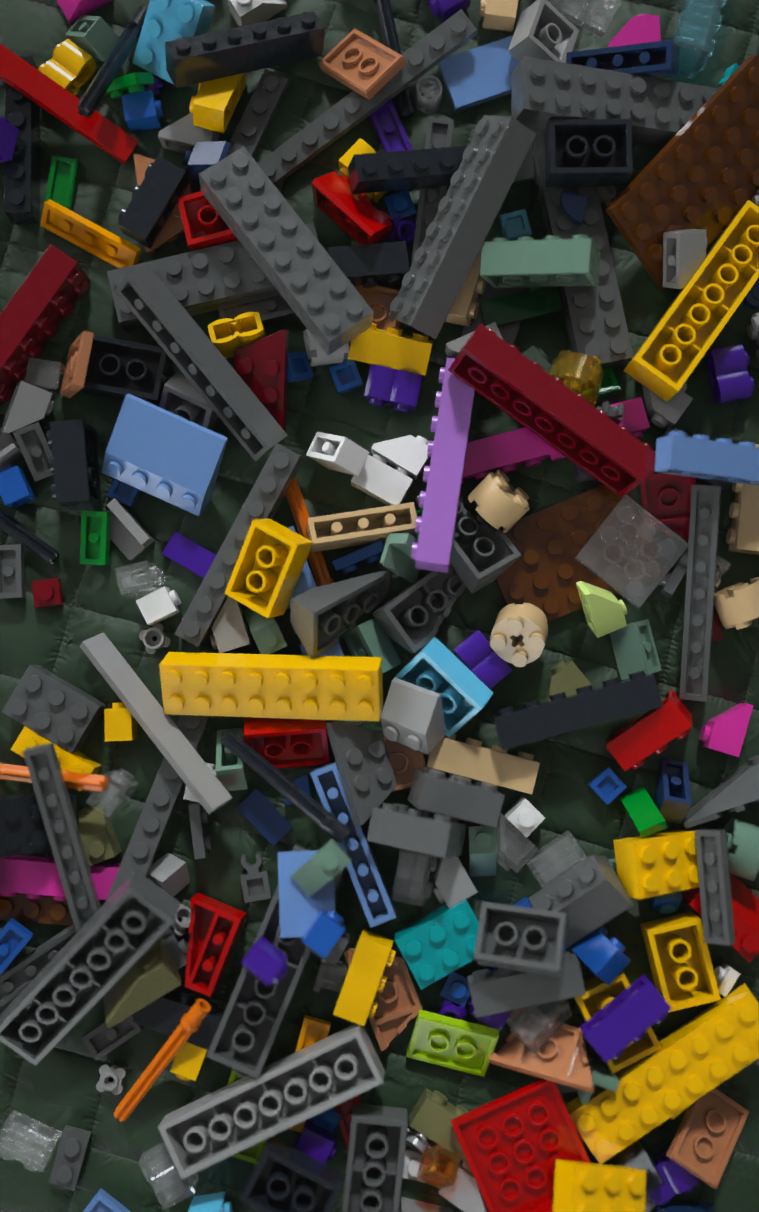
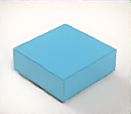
(515, 225)

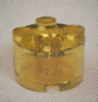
(579, 373)

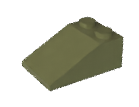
(142, 984)

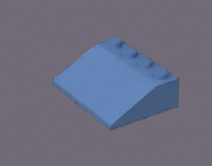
(164, 455)

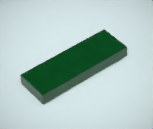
(521, 307)

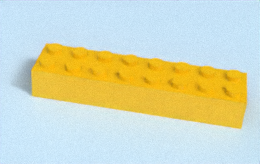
(700, 308)
(272, 686)
(670, 1079)

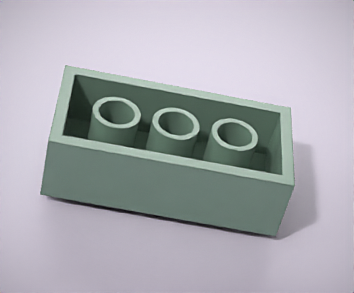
(540, 262)

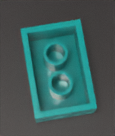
(439, 942)

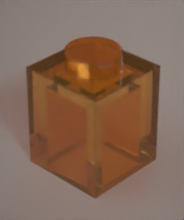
(438, 1167)

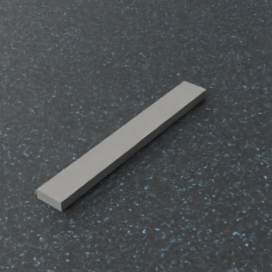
(155, 723)

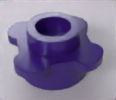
(156, 86)
(409, 233)
(457, 1011)

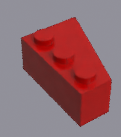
(650, 732)
(211, 940)

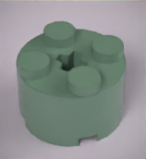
(742, 848)

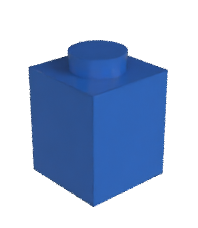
(142, 111)
(15, 486)
(324, 932)

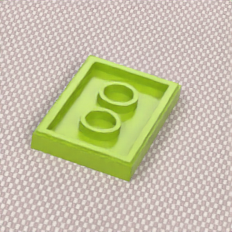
(452, 1043)

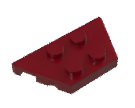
(265, 372)
(668, 500)

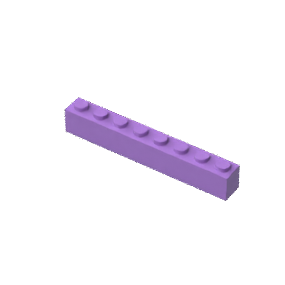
(444, 473)

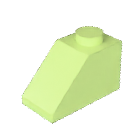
(601, 609)

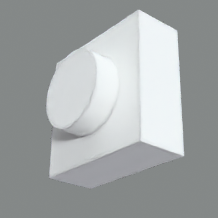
(725, 978)
(411, 1164)

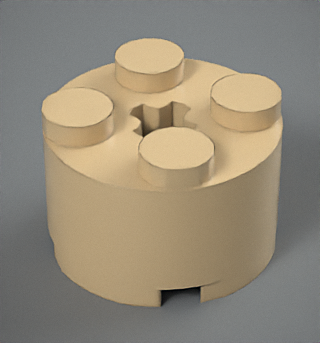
(499, 501)
(738, 604)
(519, 634)

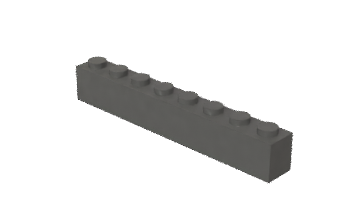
(200, 361)
(260, 504)

